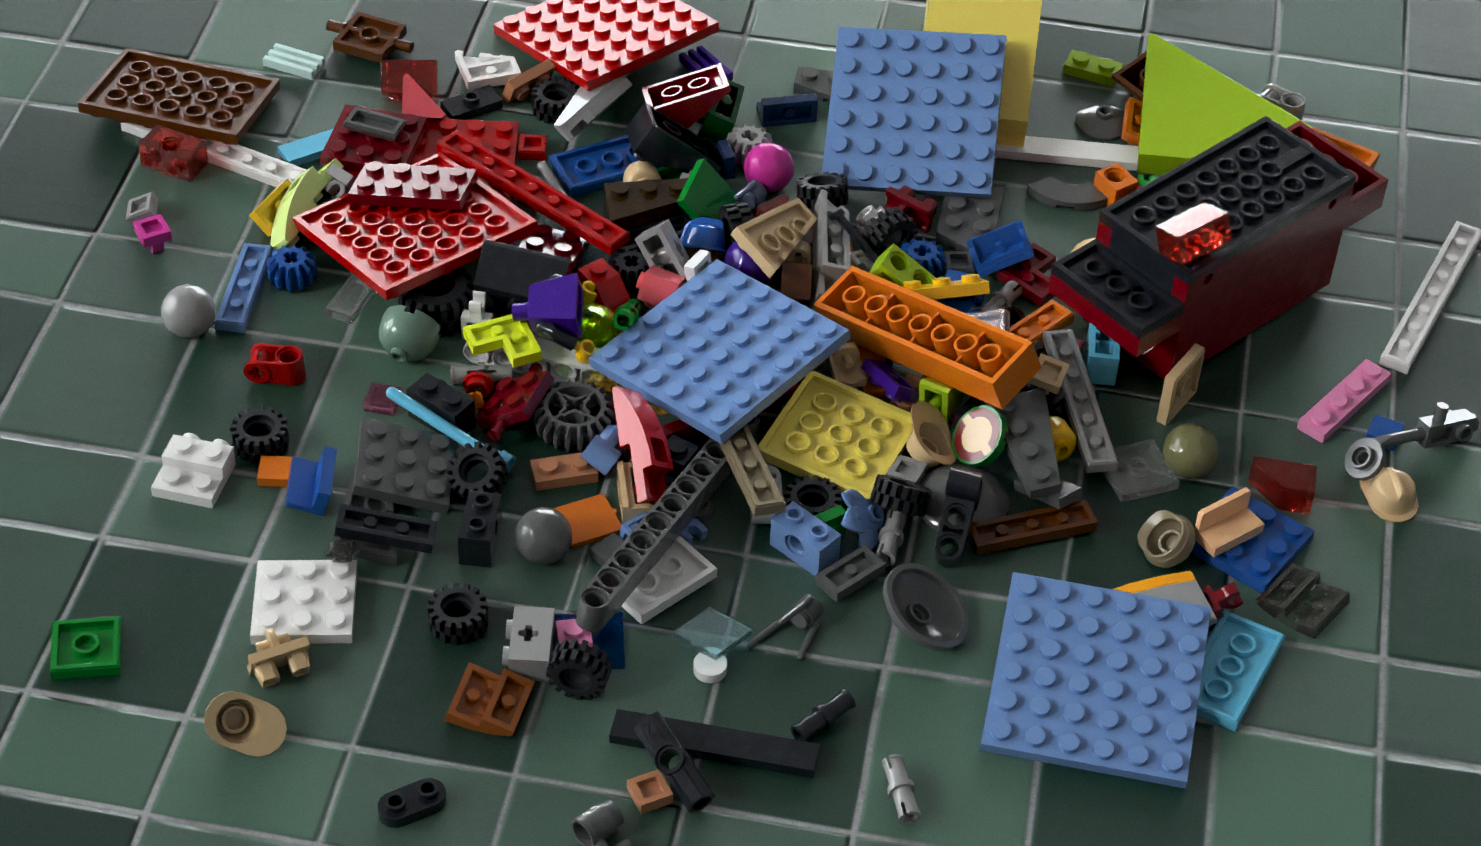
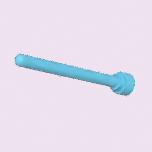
(440, 423)

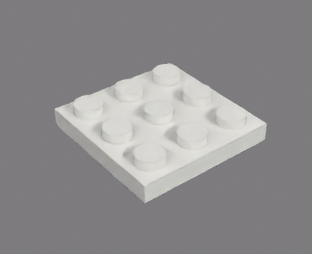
(305, 600)

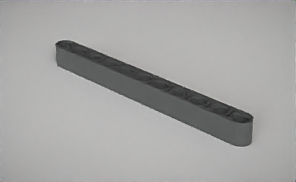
(653, 535)

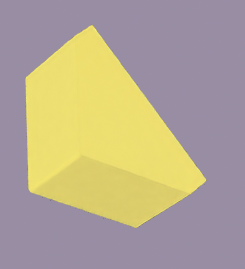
(1020, 24)

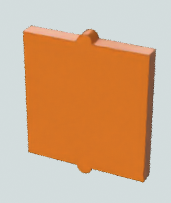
(590, 520)

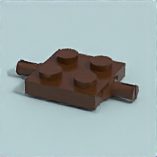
(369, 37)

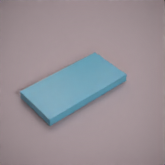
(1234, 668)

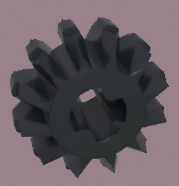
(629, 266)

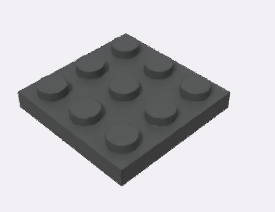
(403, 465)

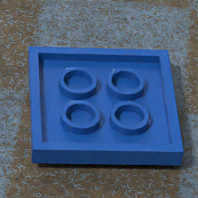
(1266, 555)

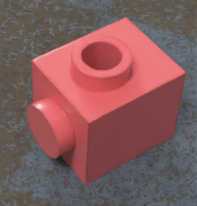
(657, 285)

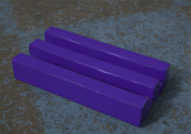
(704, 59)

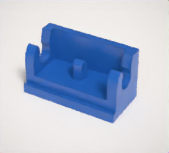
(1000, 248)

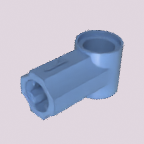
(603, 450)

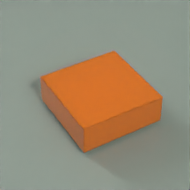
(274, 471)

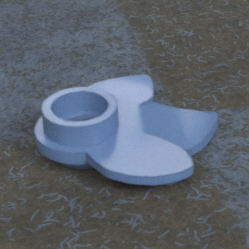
(862, 517)

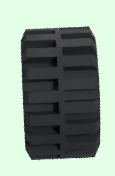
(442, 299)

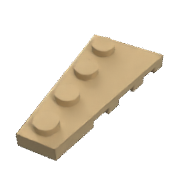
(774, 234)

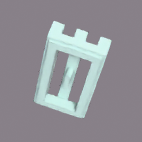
(294, 61)

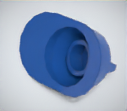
(704, 233)

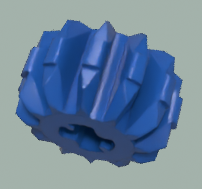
(927, 255)
(292, 268)

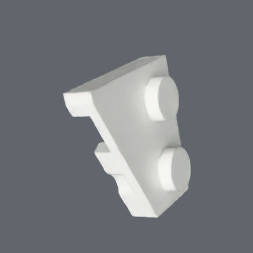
(486, 69)

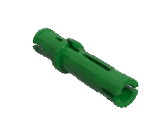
(625, 310)

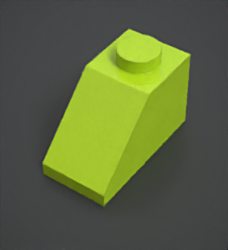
(941, 396)

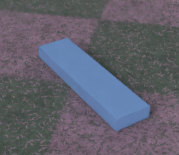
(243, 288)

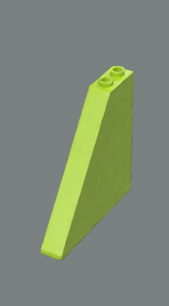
(1191, 108)

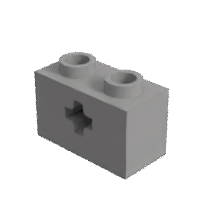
(663, 248)
(531, 642)

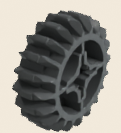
(575, 408)

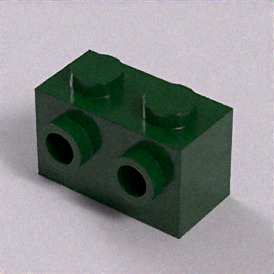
(722, 116)

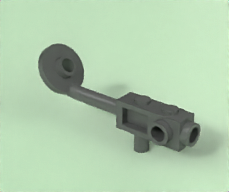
(1431, 431)

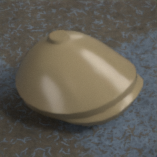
(1166, 538)

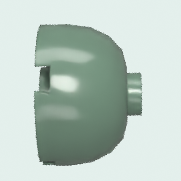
(408, 335)

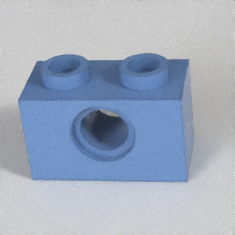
(805, 539)

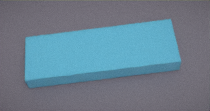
(304, 149)

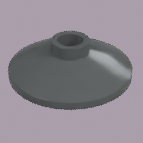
(1100, 122)

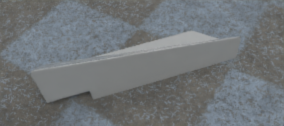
(589, 105)
(829, 248)

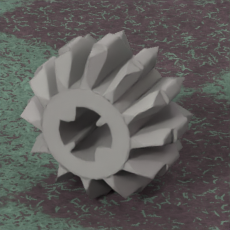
(746, 138)

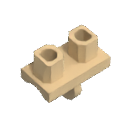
(846, 365)
(277, 652)

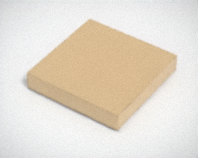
(1180, 384)

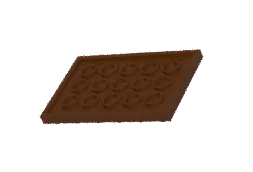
(180, 96)

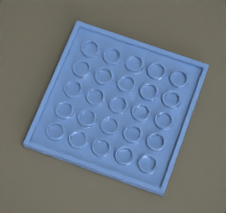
(915, 110)
(719, 350)
(1097, 680)

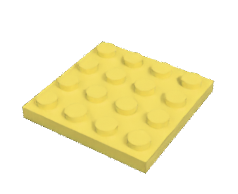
(836, 434)

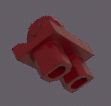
(918, 211)

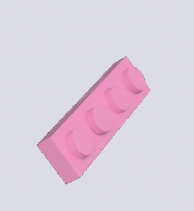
(1344, 400)

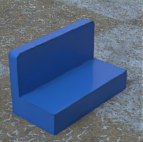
(311, 482)

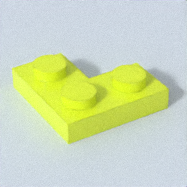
(504, 333)

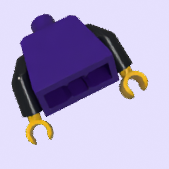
(557, 312)

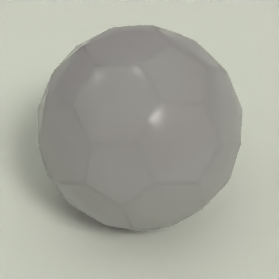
(188, 311)

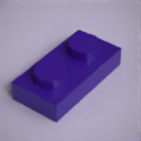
(886, 377)

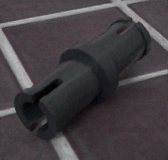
(823, 716)

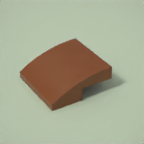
(489, 701)

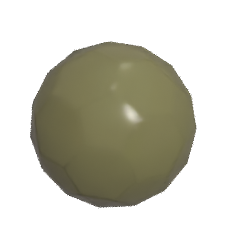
(1190, 450)

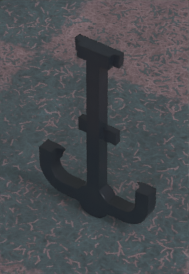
(860, 242)

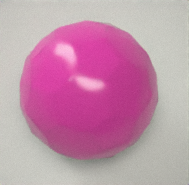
(770, 166)

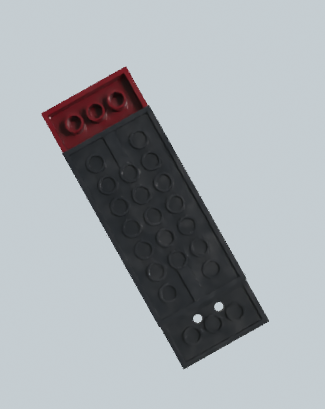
(1286, 210)

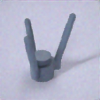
(752, 193)

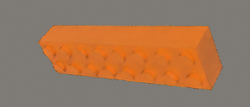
(930, 337)

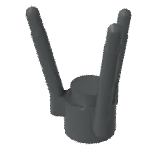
(802, 614)

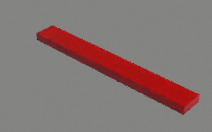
(534, 192)

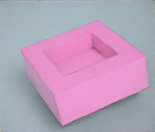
(570, 630)

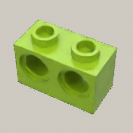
(899, 267)

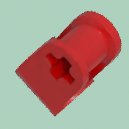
(277, 363)

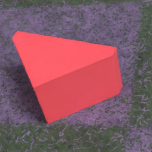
(418, 102)

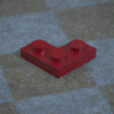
(1030, 275)

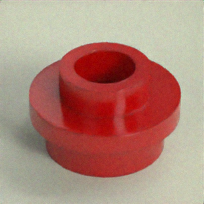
(478, 382)

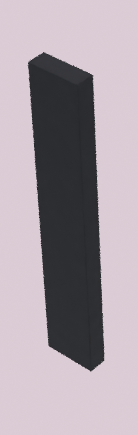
(726, 744)

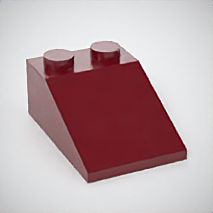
(688, 95)

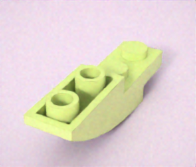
(299, 197)

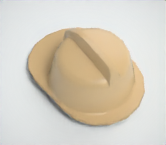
(930, 436)
(1391, 495)
(245, 724)

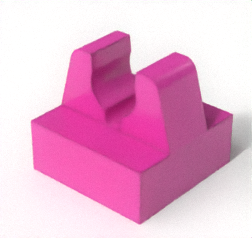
(152, 232)

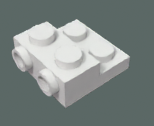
(194, 470)

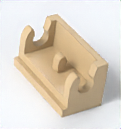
(626, 493)

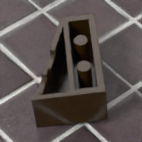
(642, 201)

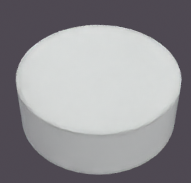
(708, 669)

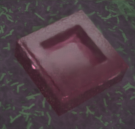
(378, 402)

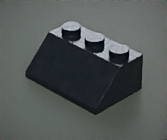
(509, 270)

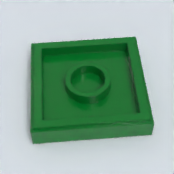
(705, 192)
(86, 647)

